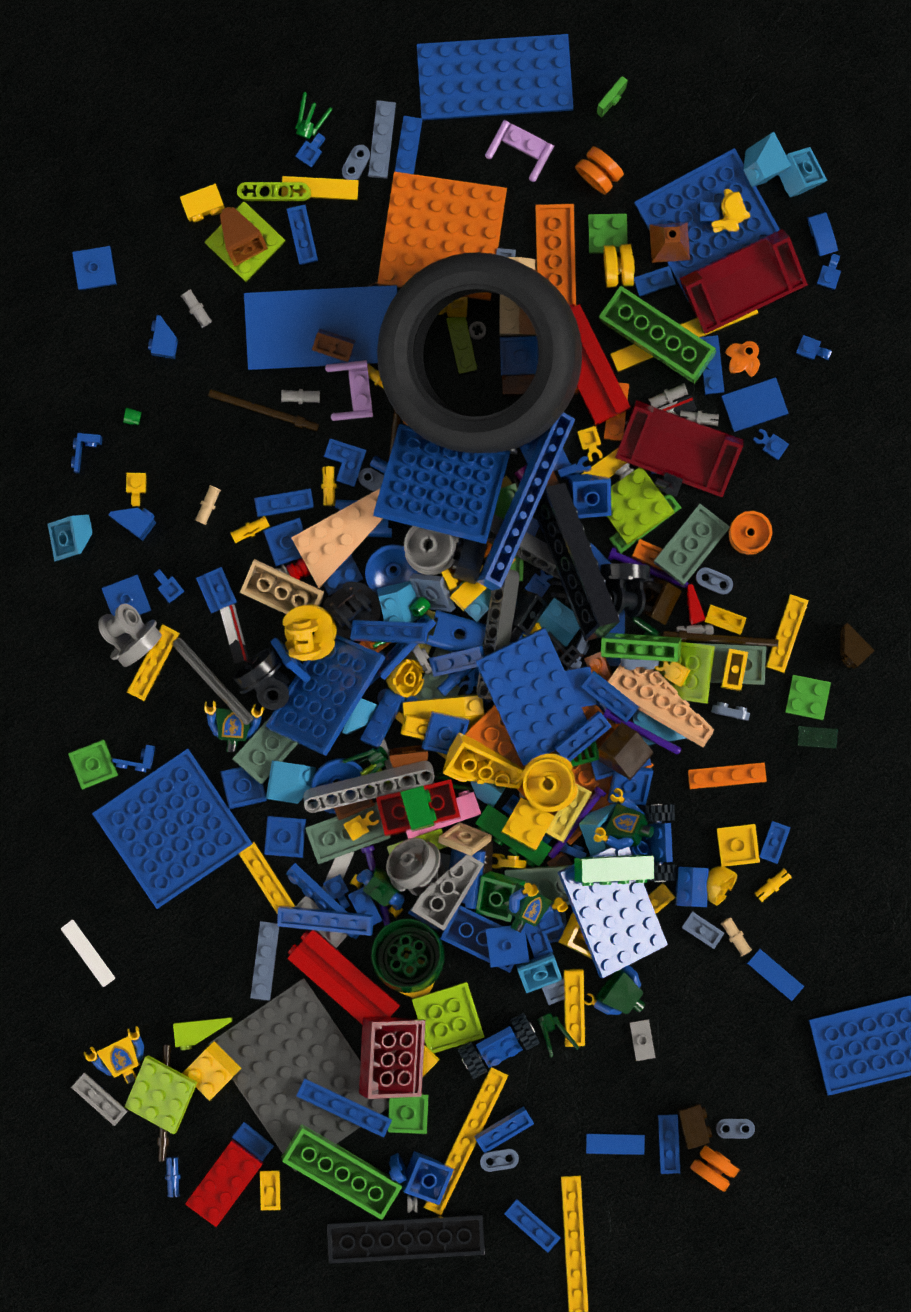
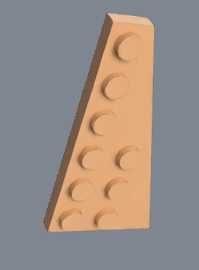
(336, 537)
(661, 702)

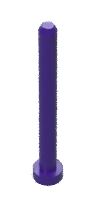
(653, 571)
(643, 732)
(587, 808)
(371, 863)

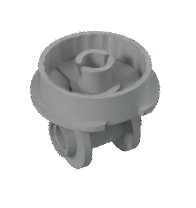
(439, 553)
(140, 639)
(414, 865)

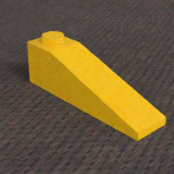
(462, 706)
(475, 762)

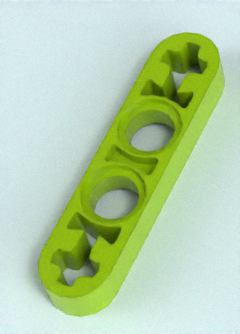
(274, 189)

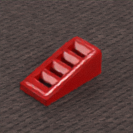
(695, 611)

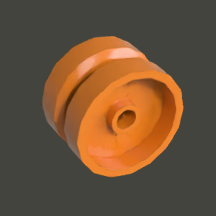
(599, 170)
(761, 532)
(715, 1167)

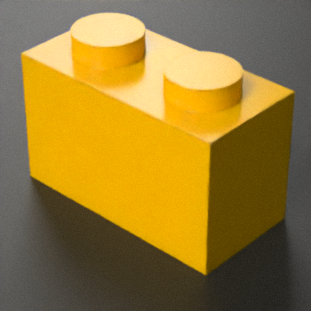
(202, 203)
(734, 669)

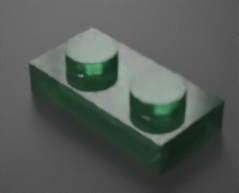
(817, 737)

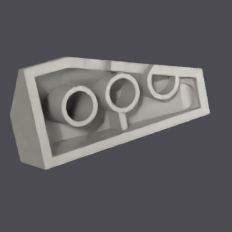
(445, 895)

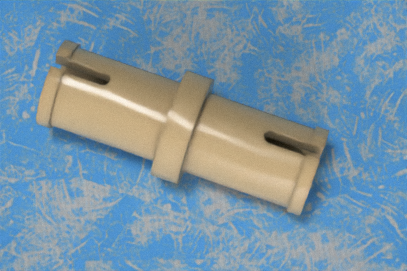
(207, 505)
(736, 936)

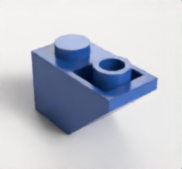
(164, 341)

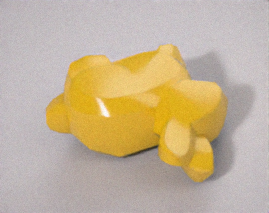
(733, 212)

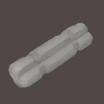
(707, 629)

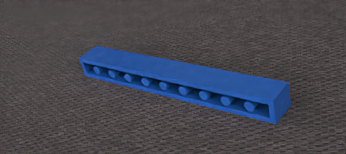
(524, 503)

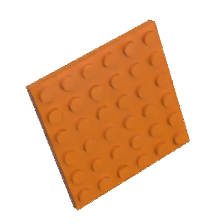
(437, 220)

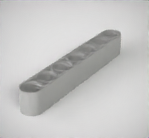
(378, 787)

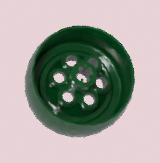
(423, 974)

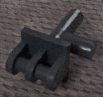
(669, 484)
(565, 651)

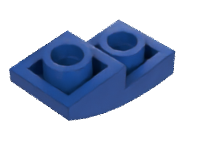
(822, 233)

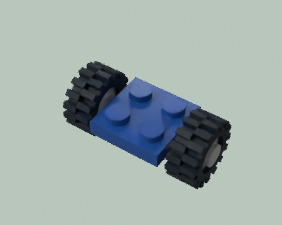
(661, 842)
(499, 1046)

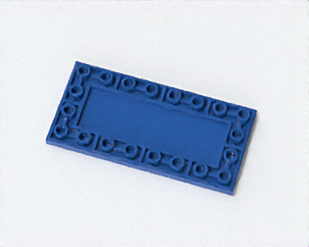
(285, 324)

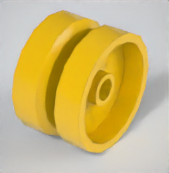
(619, 265)

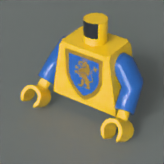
(120, 1057)

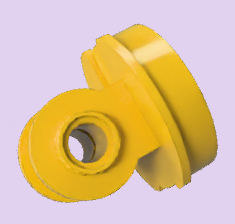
(299, 626)
(549, 782)

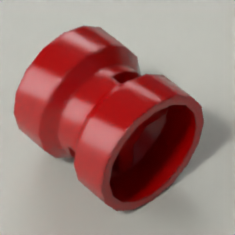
(298, 570)

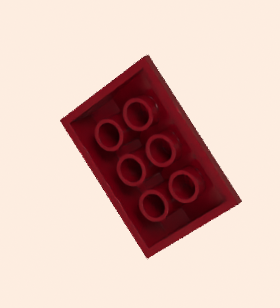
(391, 1057)

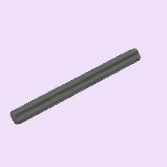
(213, 681)

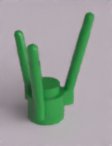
(305, 128)

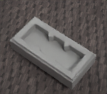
(642, 1040)

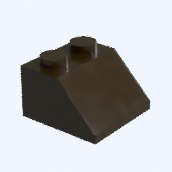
(659, 600)
(853, 647)
(625, 751)
(693, 1125)

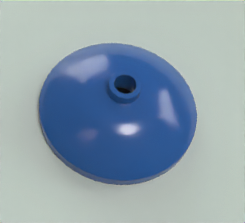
(378, 567)
(334, 770)

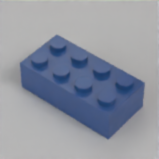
(468, 933)

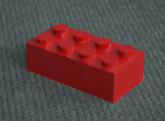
(394, 814)
(224, 1183)

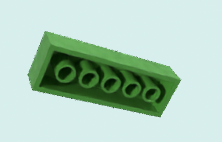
(657, 334)
(341, 1171)

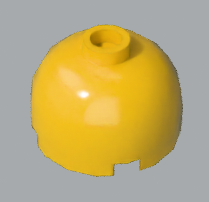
(406, 678)
(718, 883)

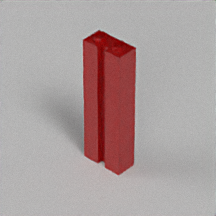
(597, 381)
(340, 978)

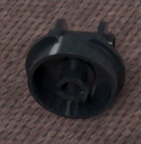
(634, 576)
(352, 603)
(263, 675)

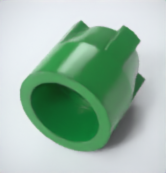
(132, 416)
(420, 607)

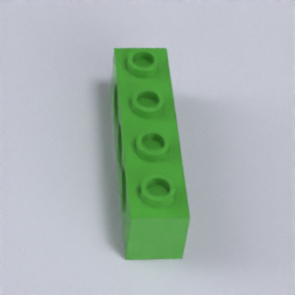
(641, 647)

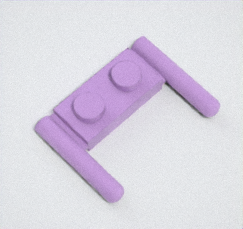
(523, 142)
(359, 389)

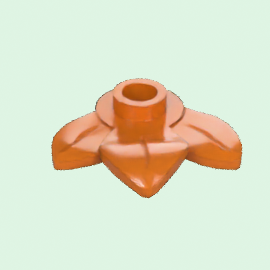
(741, 360)

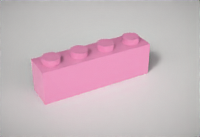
(467, 808)

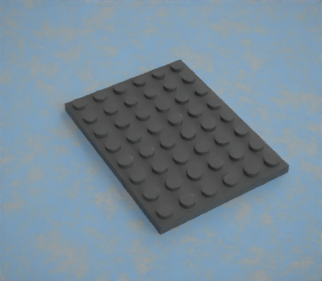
(280, 1048)

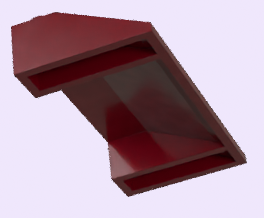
(743, 281)
(679, 447)

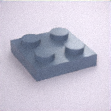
(434, 590)

